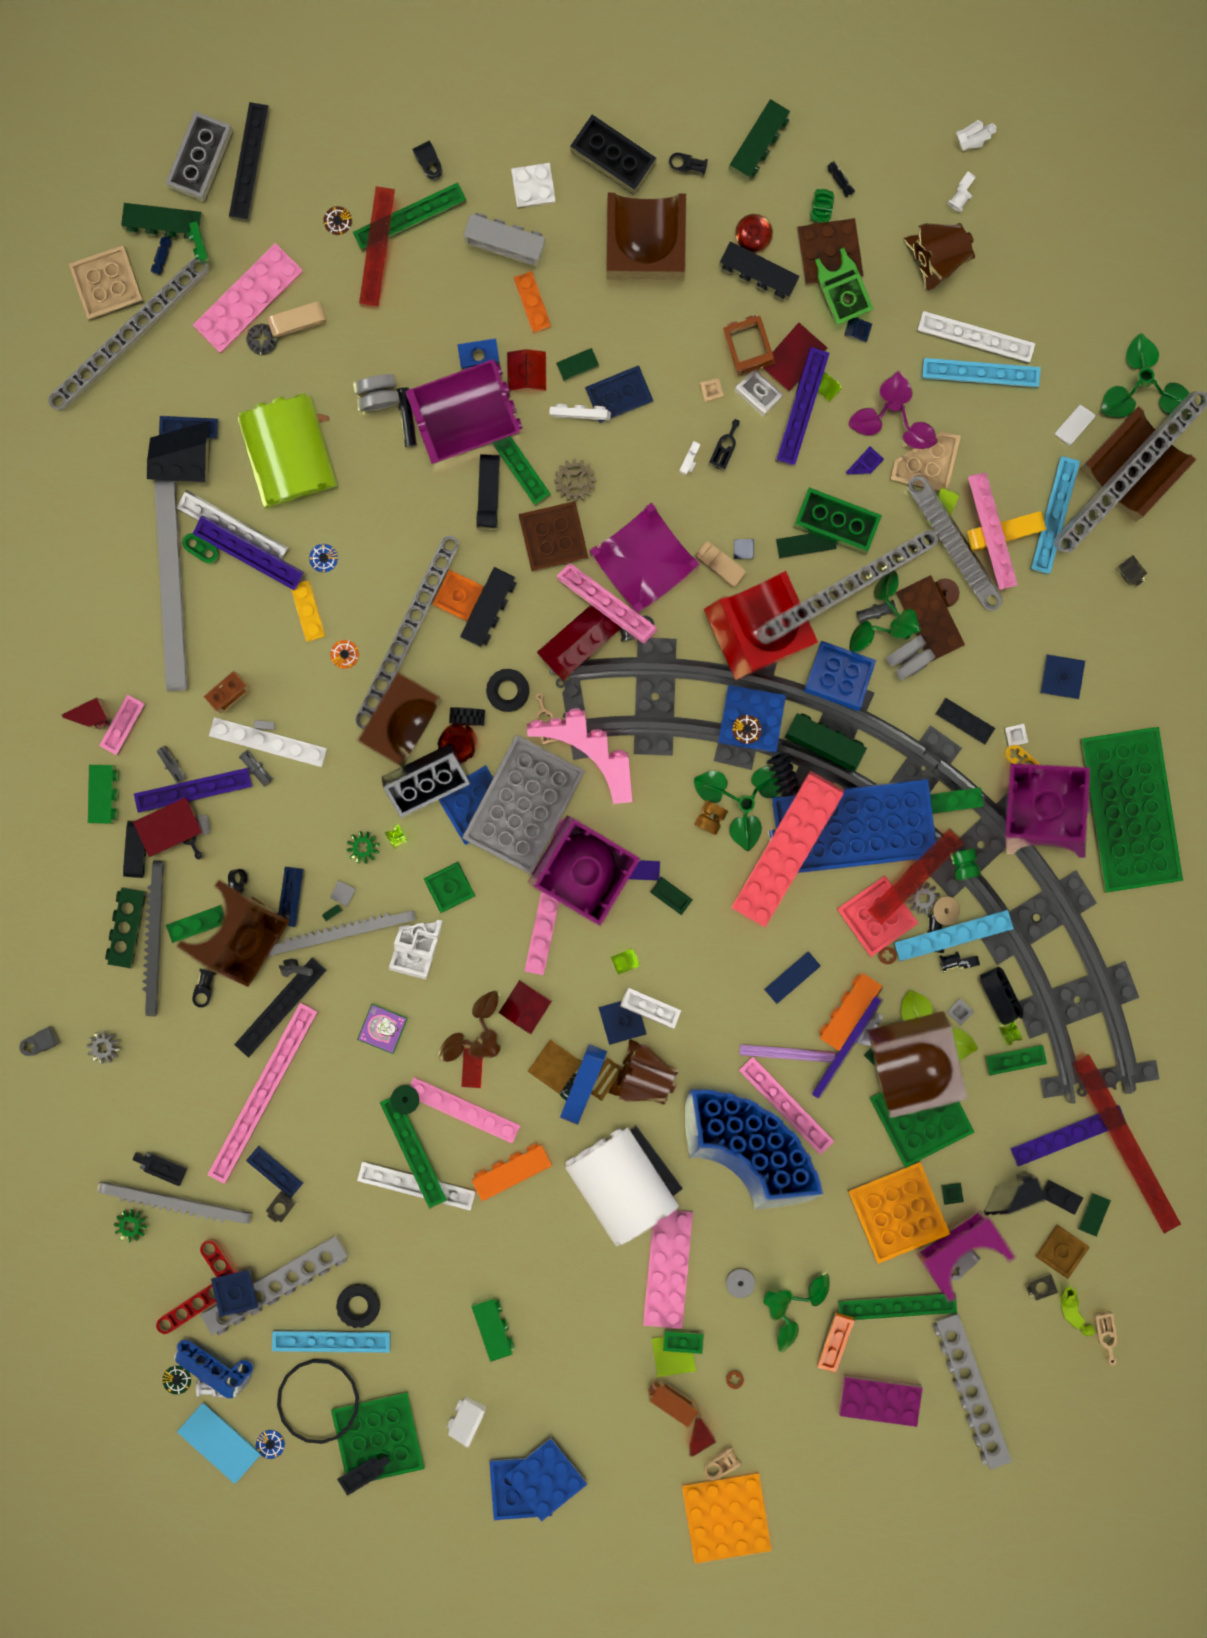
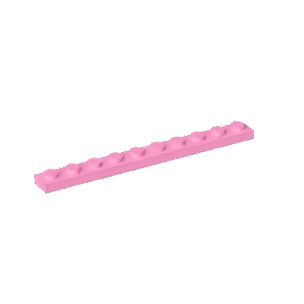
(262, 1093)

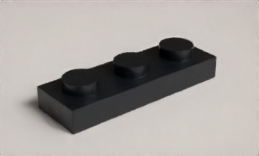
(965, 721)

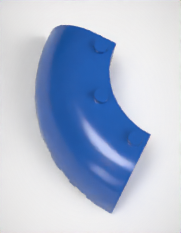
(752, 1146)

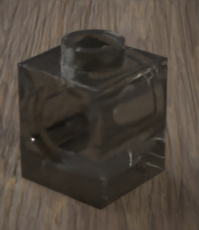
(1132, 571)
(281, 1198)
(1049, 1290)

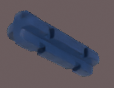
(161, 255)

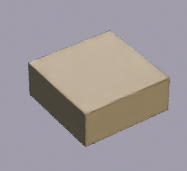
(711, 390)

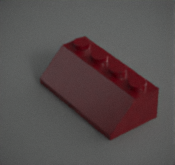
(578, 642)

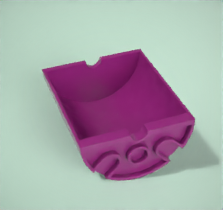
(464, 411)

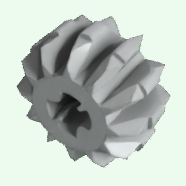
(923, 904)
(96, 1048)

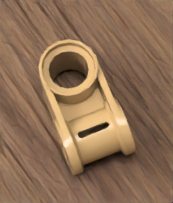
(722, 1463)

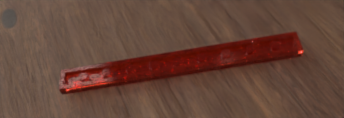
(1126, 1143)

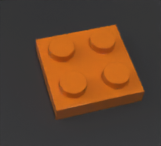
(458, 595)

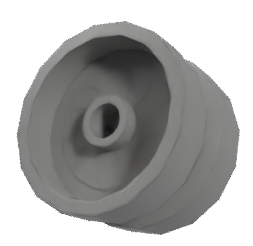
(376, 392)
(911, 658)

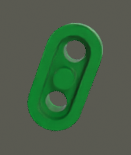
(200, 549)

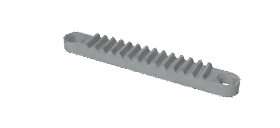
(955, 542)
(335, 933)
(174, 1202)

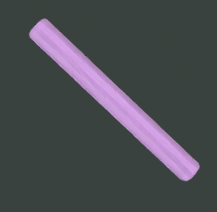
(787, 1053)

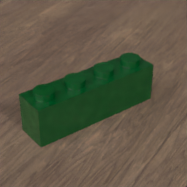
(759, 140)
(159, 220)
(825, 742)

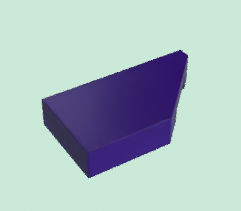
(866, 463)
(646, 870)

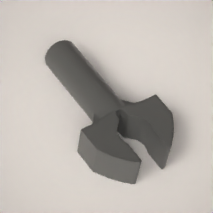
(291, 966)

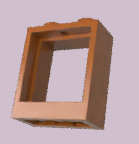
(756, 362)
(230, 692)
(673, 1403)

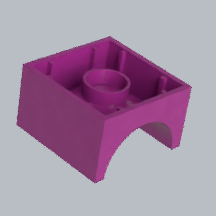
(583, 870)

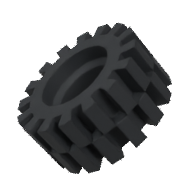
(467, 716)

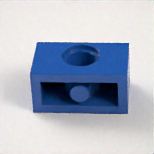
(467, 352)

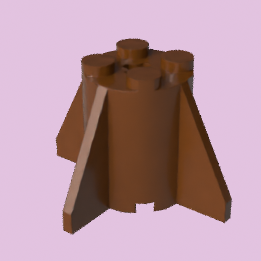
(940, 250)
(644, 1076)

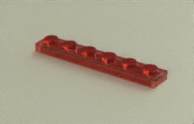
(376, 246)
(915, 876)

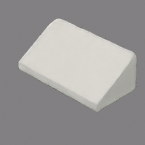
(1075, 425)

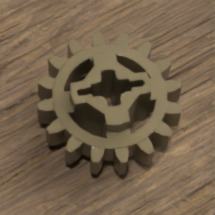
(568, 474)

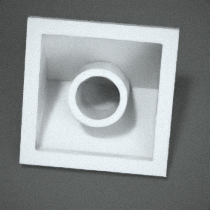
(758, 392)

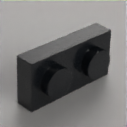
(1062, 1197)

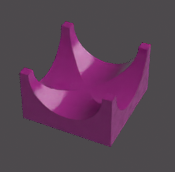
(644, 560)
(1048, 807)
(971, 1234)

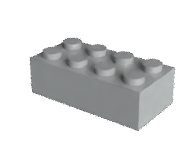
(199, 156)
(504, 239)

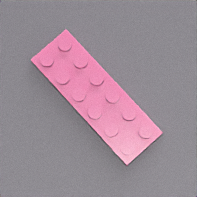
(247, 298)
(668, 1270)

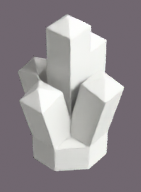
(975, 135)

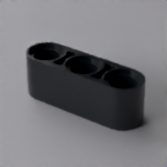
(134, 853)
(1001, 995)

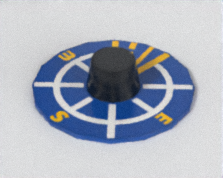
(323, 558)
(270, 1444)

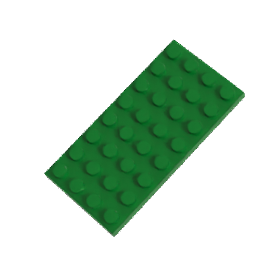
(1132, 809)

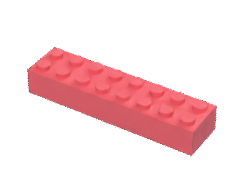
(788, 848)

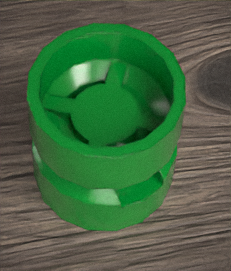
(965, 864)

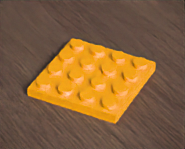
(899, 1212)
(726, 1517)

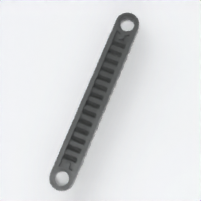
(154, 940)

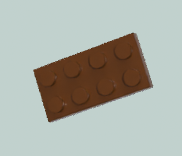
(932, 615)

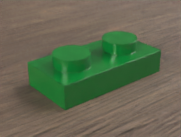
(196, 236)
(683, 1342)

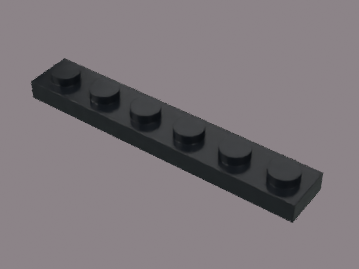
(249, 161)
(279, 1008)

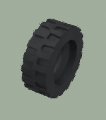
(507, 675)
(355, 1320)

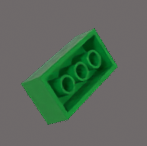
(837, 520)

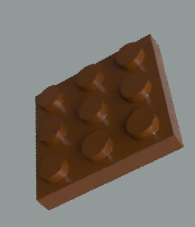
(824, 242)
(553, 536)

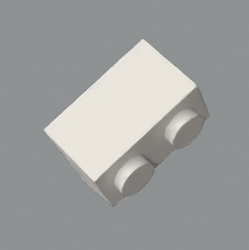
(466, 1421)

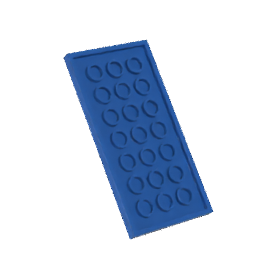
(871, 826)

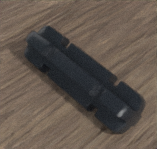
(841, 178)

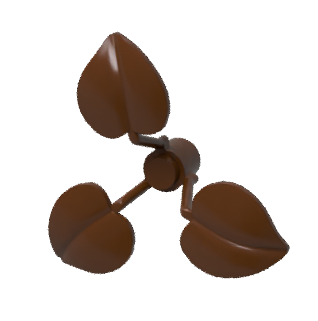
(485, 1044)

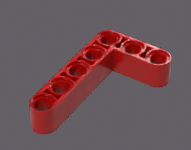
(204, 1294)

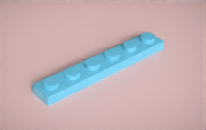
(981, 372)
(1055, 514)
(953, 935)
(330, 1341)

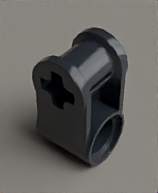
(427, 158)

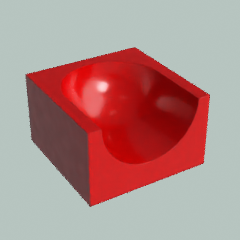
(743, 614)

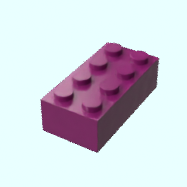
(880, 1400)

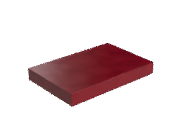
(792, 355)
(167, 827)

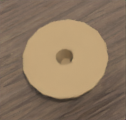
(946, 910)

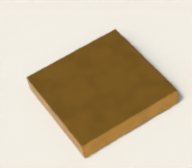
(554, 1066)
(1062, 1251)

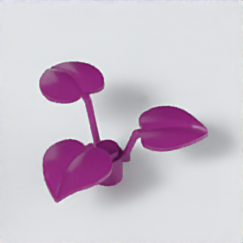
(897, 392)

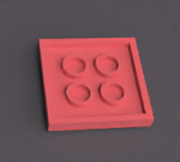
(866, 928)

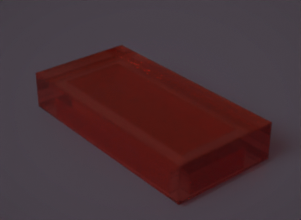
(471, 1070)

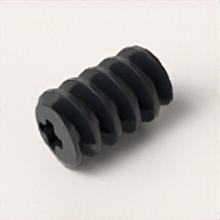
(784, 774)

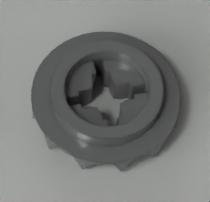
(254, 345)

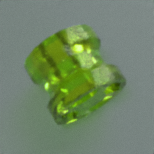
(396, 836)
(1011, 1033)

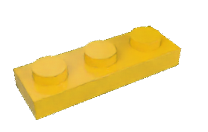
(308, 612)

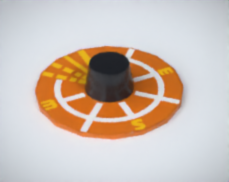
(344, 654)

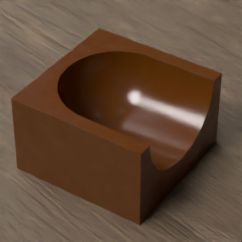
(646, 237)
(400, 719)
(917, 1064)

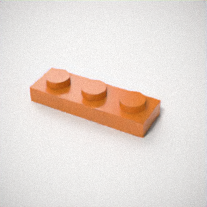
(532, 302)
(835, 1342)

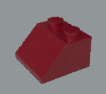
(91, 714)
(525, 1007)

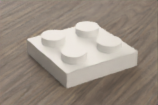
(533, 185)

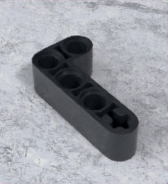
(488, 492)

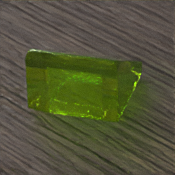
(828, 387)
(625, 961)

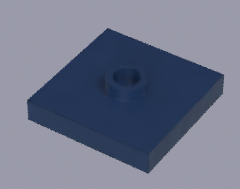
(1062, 676)
(621, 1023)
(234, 1293)

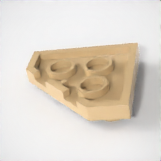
(933, 463)

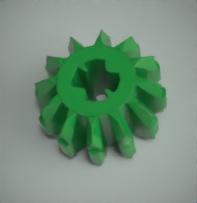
(822, 205)
(369, 847)
(132, 1219)

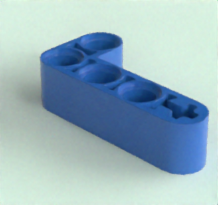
(583, 1084)
(189, 1355)

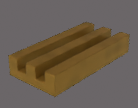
(614, 1065)

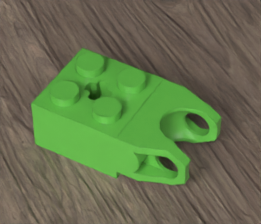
(840, 282)

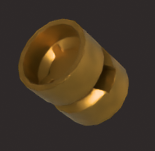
(708, 824)

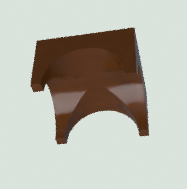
(243, 939)

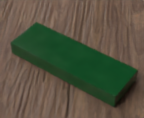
(803, 545)

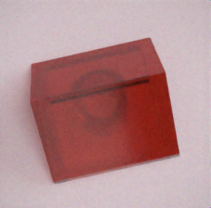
(526, 370)
(701, 1436)

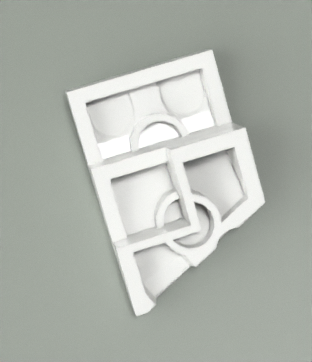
(415, 949)

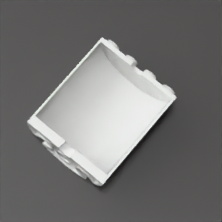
(621, 1186)

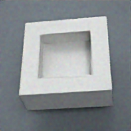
(1016, 735)

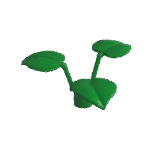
(1142, 354)
(902, 626)
(743, 830)
(779, 1302)

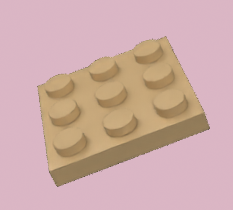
(105, 282)

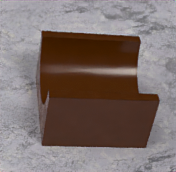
(1116, 452)

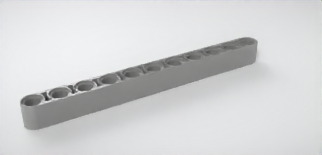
(126, 344)
(1122, 473)
(170, 585)
(841, 592)
(407, 622)

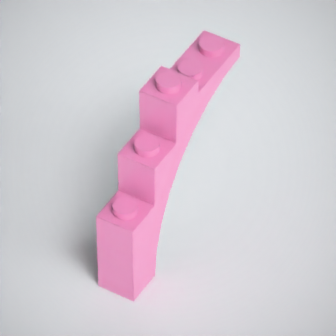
(573, 731)

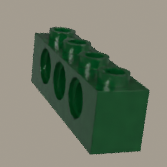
(137, 899)

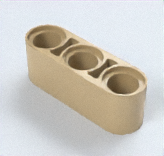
(296, 319)

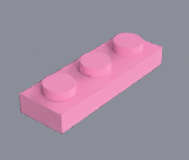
(122, 725)

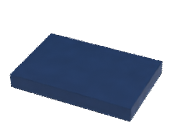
(620, 392)

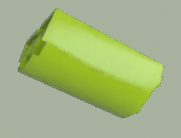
(286, 449)

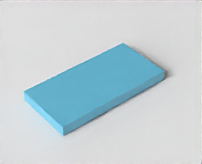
(219, 1443)

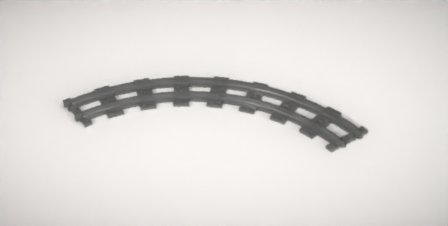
(1057, 903)

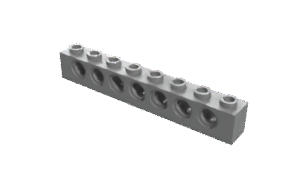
(333, 1246)
(1000, 1455)

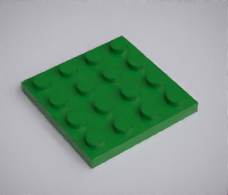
(924, 1131)
(380, 1429)

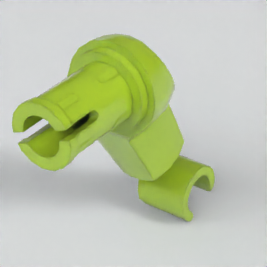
(1070, 1311)

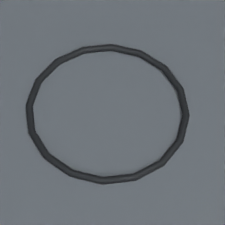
(355, 1409)

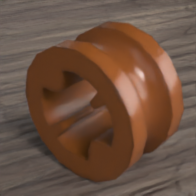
(883, 960)
(731, 1384)

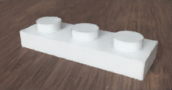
(580, 412)
(650, 1008)

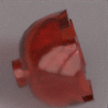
(754, 233)
(462, 738)

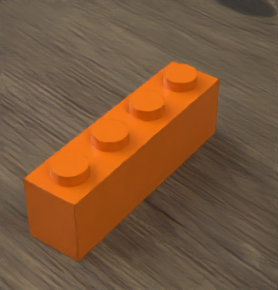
(851, 1011)
(511, 1172)

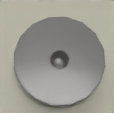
(740, 1283)

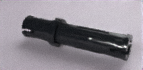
(406, 418)

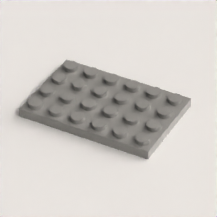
(523, 804)

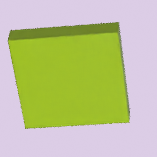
(671, 1362)

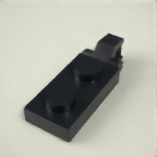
(161, 1167)
(363, 1474)

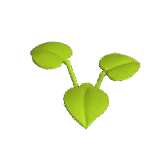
(917, 1005)

